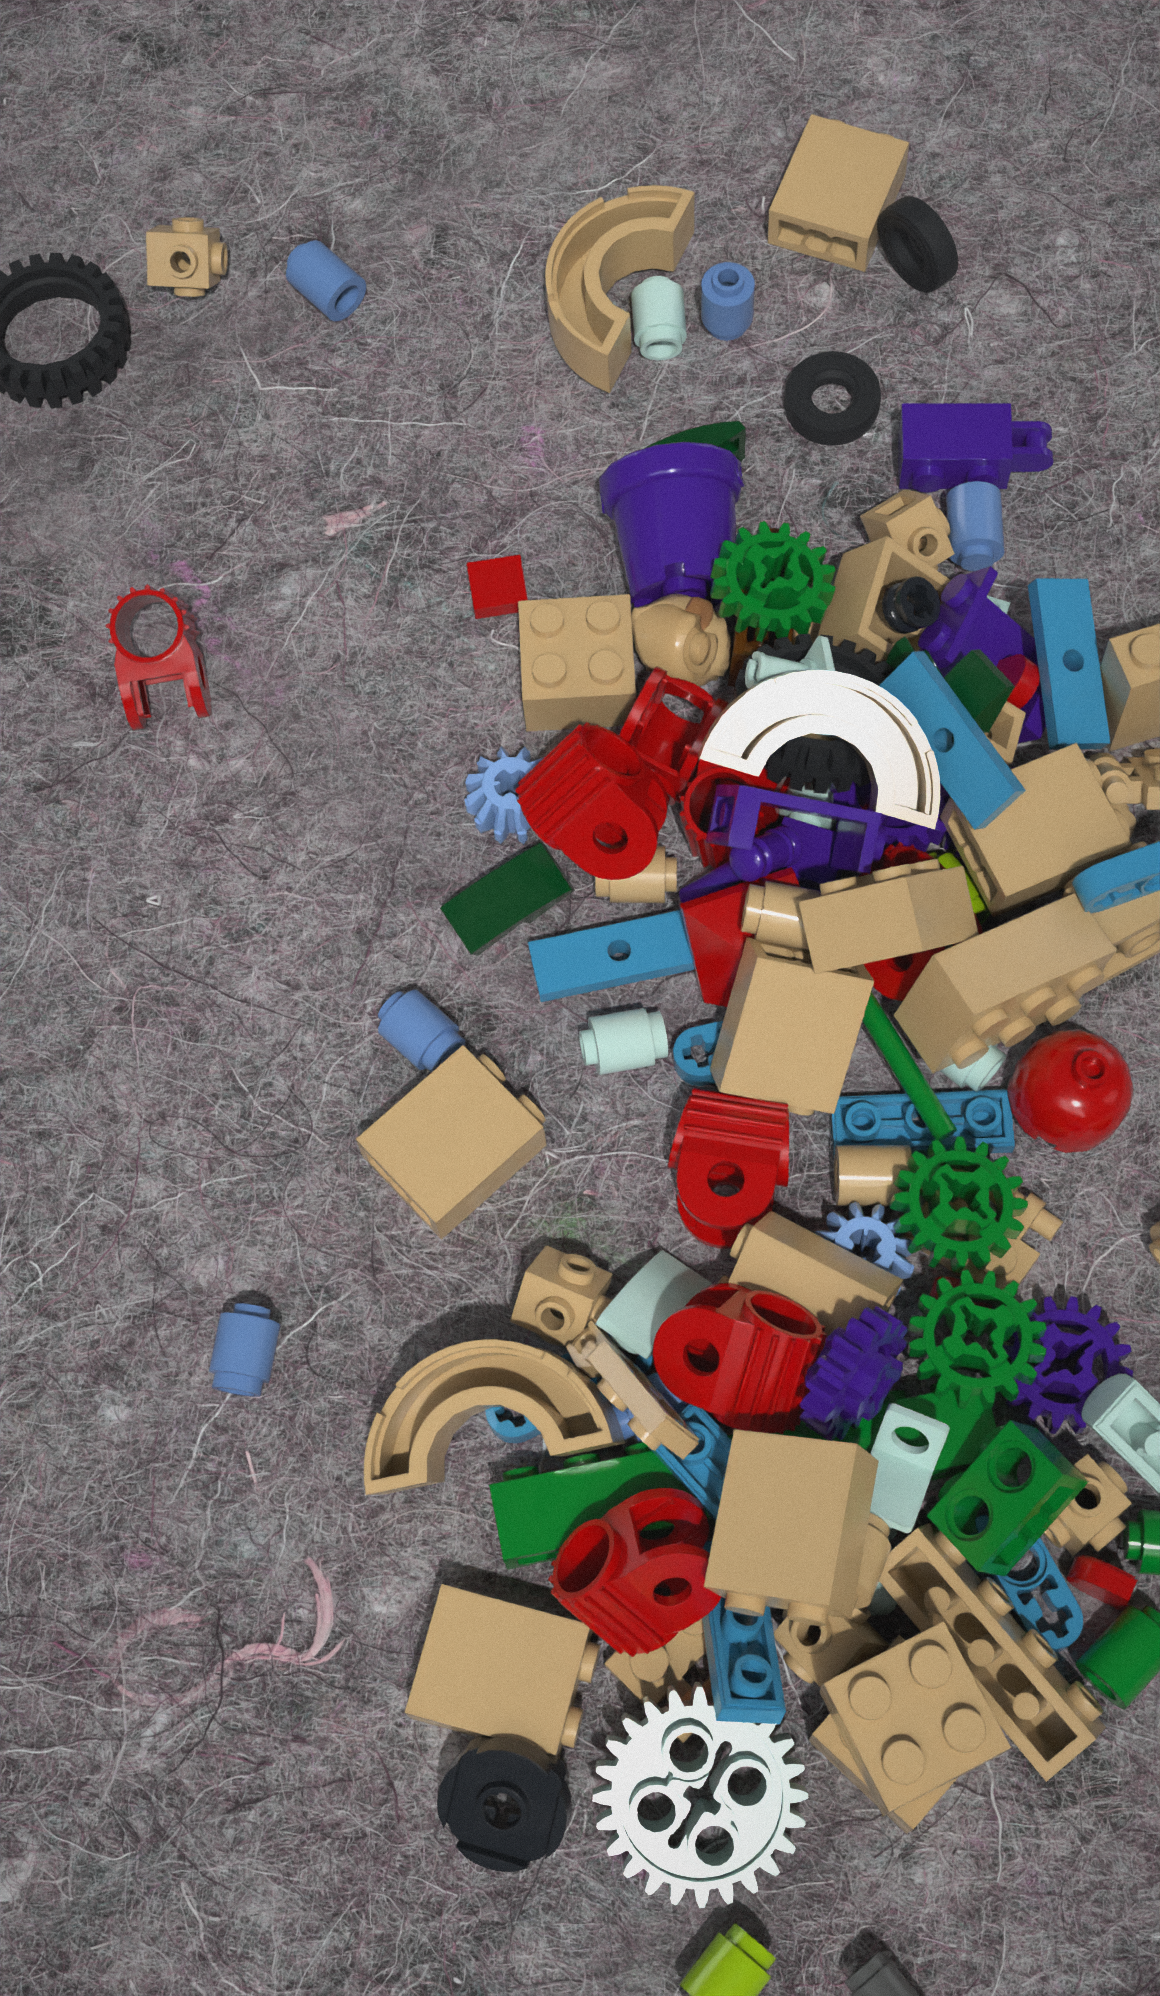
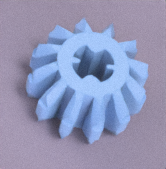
(494, 794)
(873, 1233)

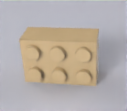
(1004, 984)

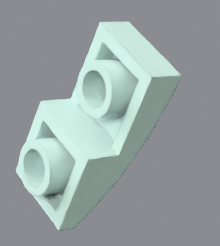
(648, 1301)

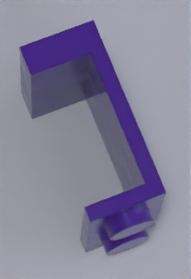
(974, 622)
(737, 810)

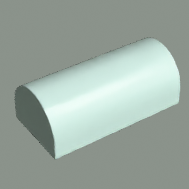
(1128, 1423)

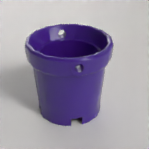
(672, 516)

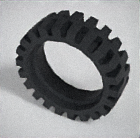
(86, 367)
(816, 759)

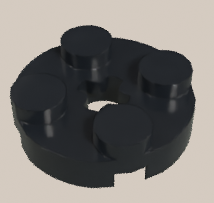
(513, 1769)

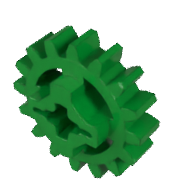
(760, 563)
(972, 1223)
(997, 1323)

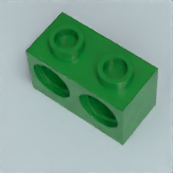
(1016, 1511)

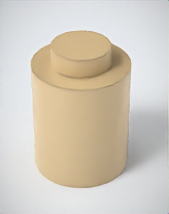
(868, 1173)

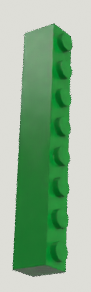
(542, 1510)

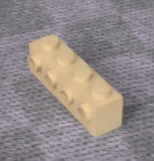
(1012, 1667)

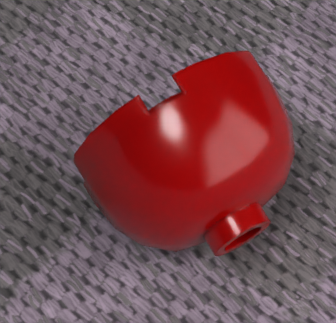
(1071, 1090)

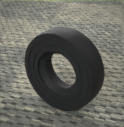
(911, 223)
(832, 368)

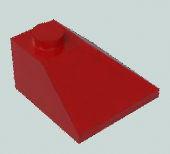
(716, 937)

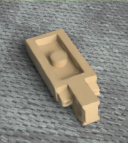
(630, 1388)

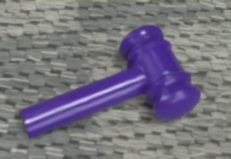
(769, 852)

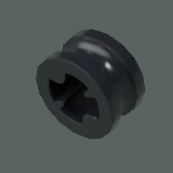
(922, 599)

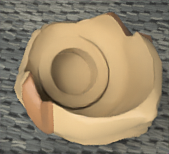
(682, 637)

